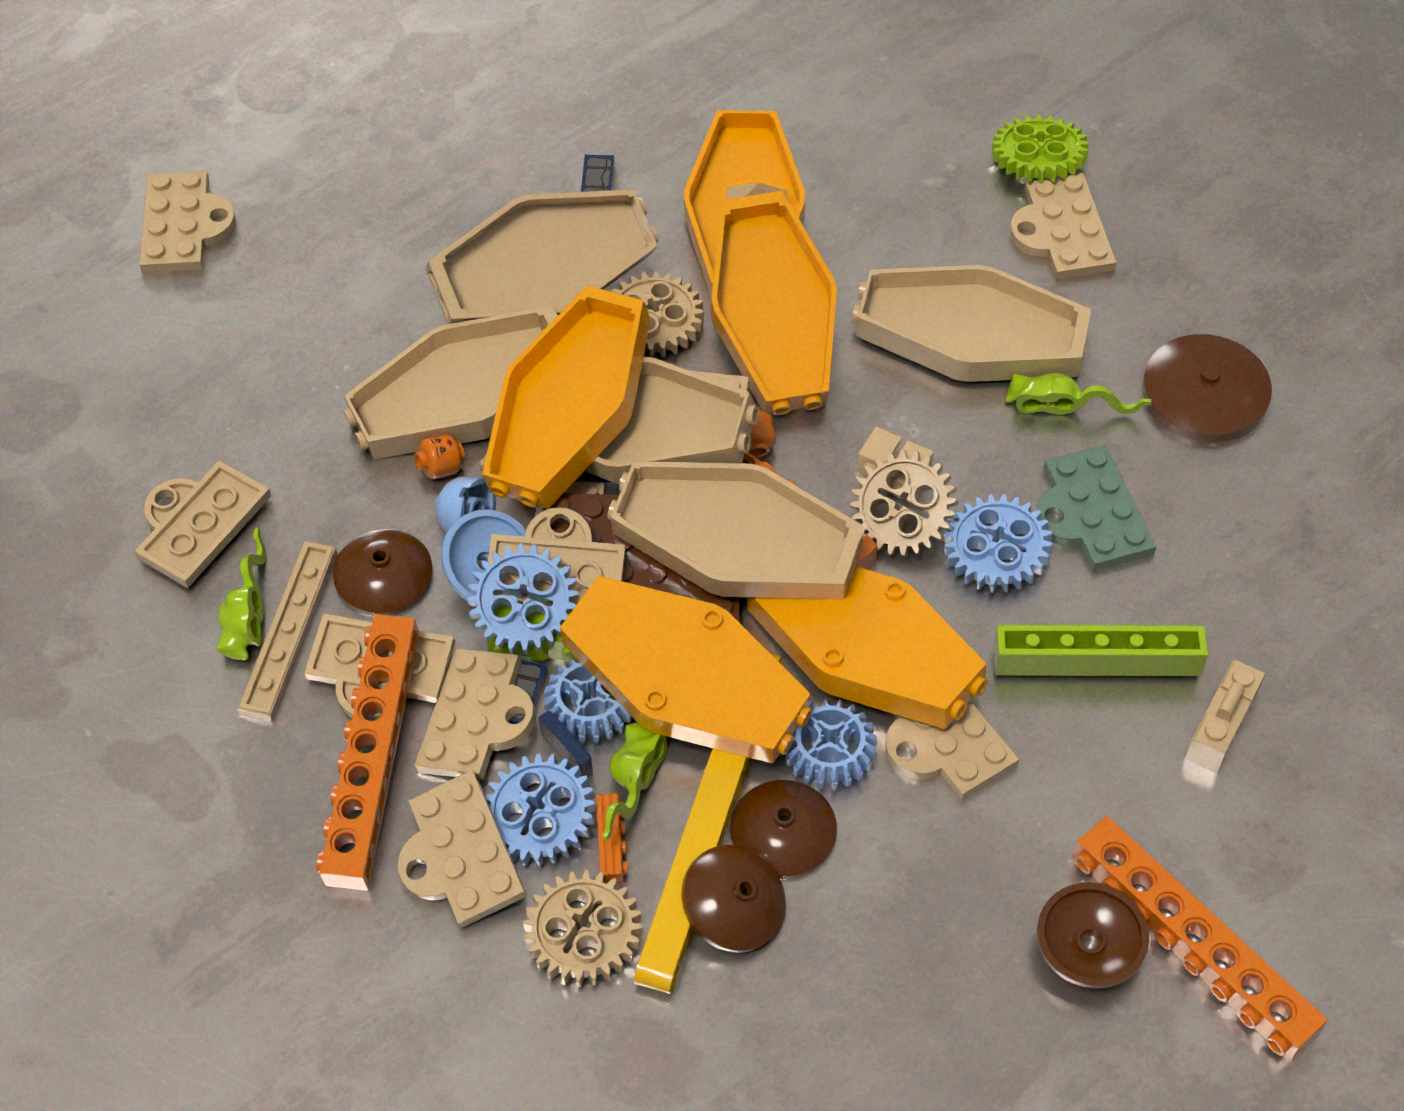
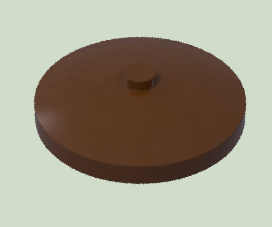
(1207, 388)

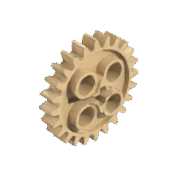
(673, 311)
(919, 477)
(555, 913)

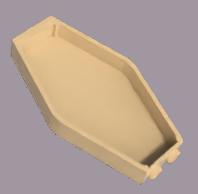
(541, 253)
(971, 322)
(442, 383)
(680, 420)
(737, 529)

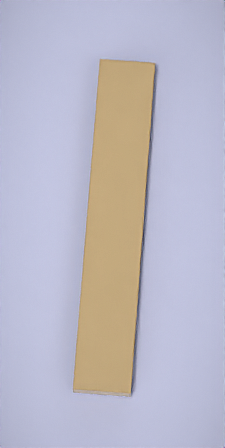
(287, 631)

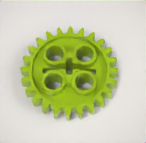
(1040, 148)

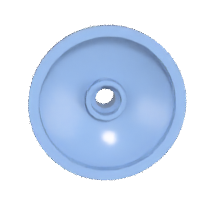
(469, 542)

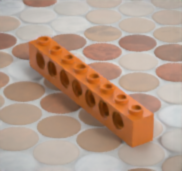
(355, 867)
(1218, 942)

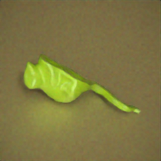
(1060, 395)
(243, 609)
(634, 769)

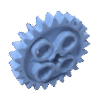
(998, 543)
(530, 569)
(566, 820)

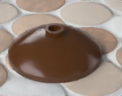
(383, 585)
(791, 845)
(718, 907)
(1097, 916)

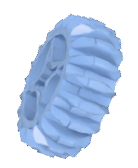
(595, 710)
(829, 756)

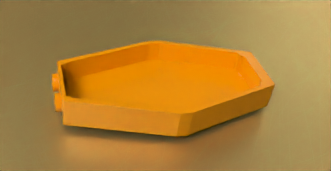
(736, 152)
(774, 302)
(567, 397)
(878, 648)
(686, 669)

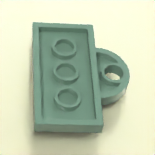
(1094, 509)

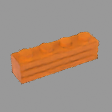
(610, 851)

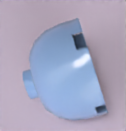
(462, 497)

